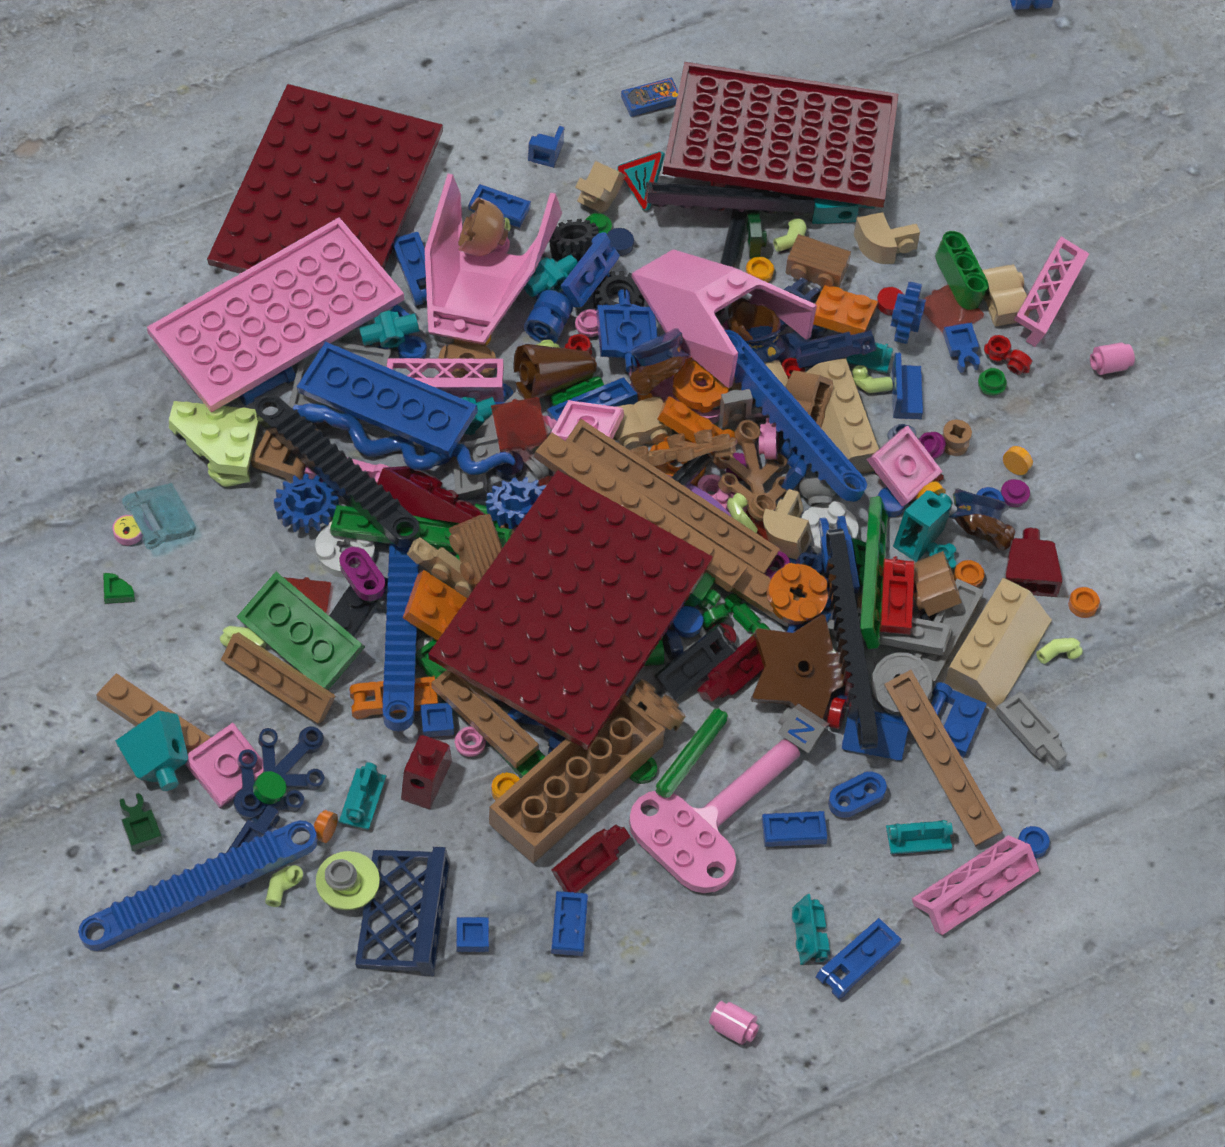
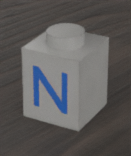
(802, 727)

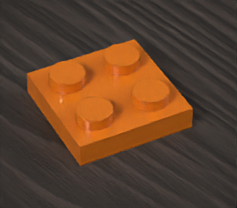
(844, 310)
(432, 605)

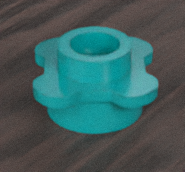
(948, 549)

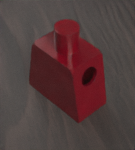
(1034, 564)
(430, 765)

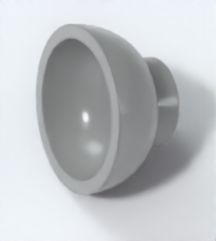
(816, 491)

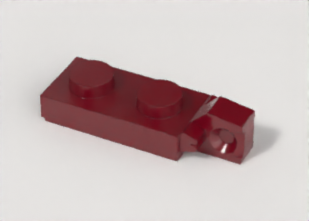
(733, 672)
(590, 859)

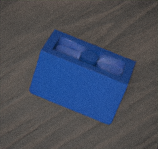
(906, 390)
(891, 736)

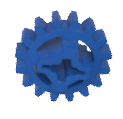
(908, 312)
(512, 500)
(306, 503)

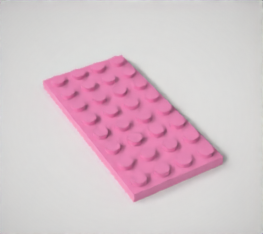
(275, 314)

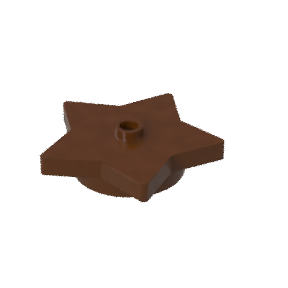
(781, 678)

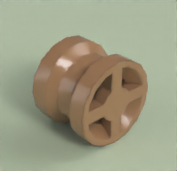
(954, 445)

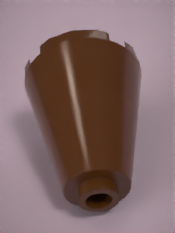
(550, 369)

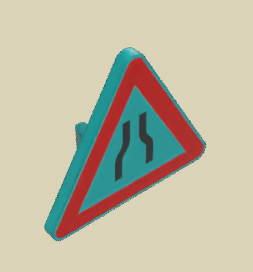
(641, 171)

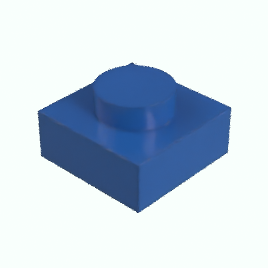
(437, 720)
(472, 934)

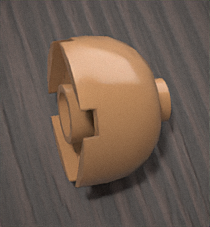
(483, 229)

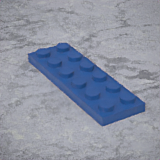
(387, 399)

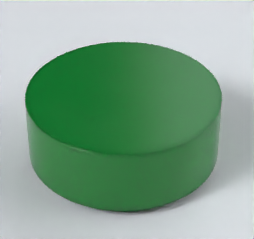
(714, 615)
(645, 773)
(269, 787)

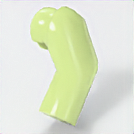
(785, 242)
(870, 384)
(227, 479)
(735, 506)
(230, 630)
(282, 881)

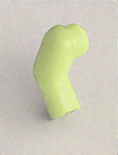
(1057, 646)

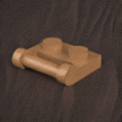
(271, 457)

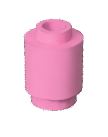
(1112, 358)
(734, 1022)

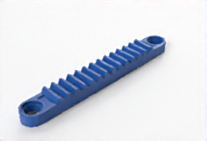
(795, 423)
(399, 641)
(197, 885)

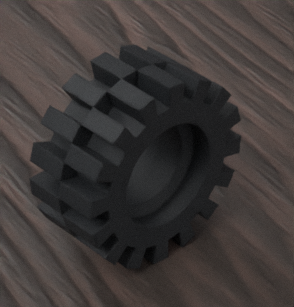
(572, 239)
(613, 284)

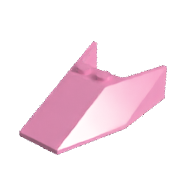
(691, 289)
(474, 292)

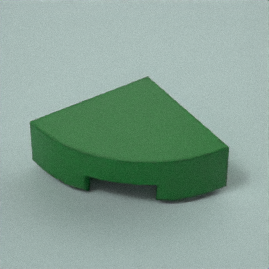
(117, 590)

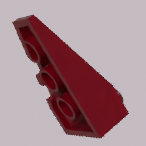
(423, 495)

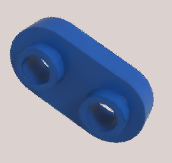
(854, 794)

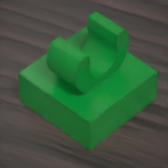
(703, 595)

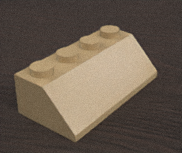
(845, 416)
(999, 645)

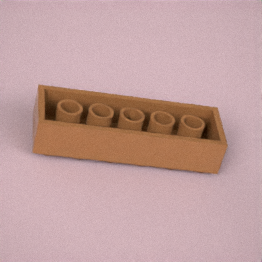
(574, 781)

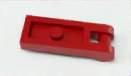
(897, 597)

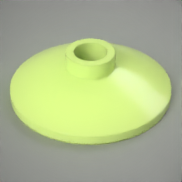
(363, 889)

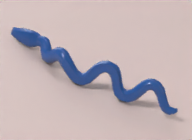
(318, 413)

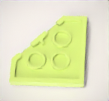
(221, 436)

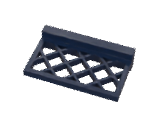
(429, 919)

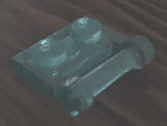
(167, 510)

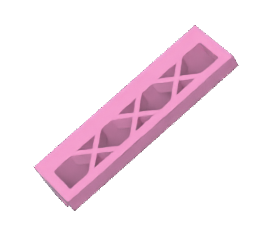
(1057, 289)
(477, 387)
(978, 884)

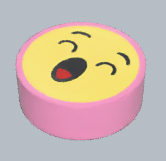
(126, 530)

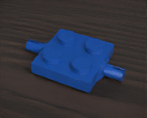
(624, 328)

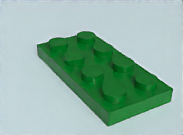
(300, 631)

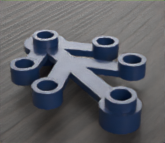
(282, 768)

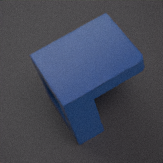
(546, 149)

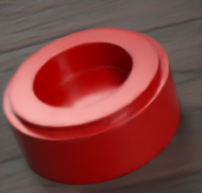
(887, 299)
(837, 713)

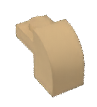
(600, 187)
(882, 243)
(786, 528)

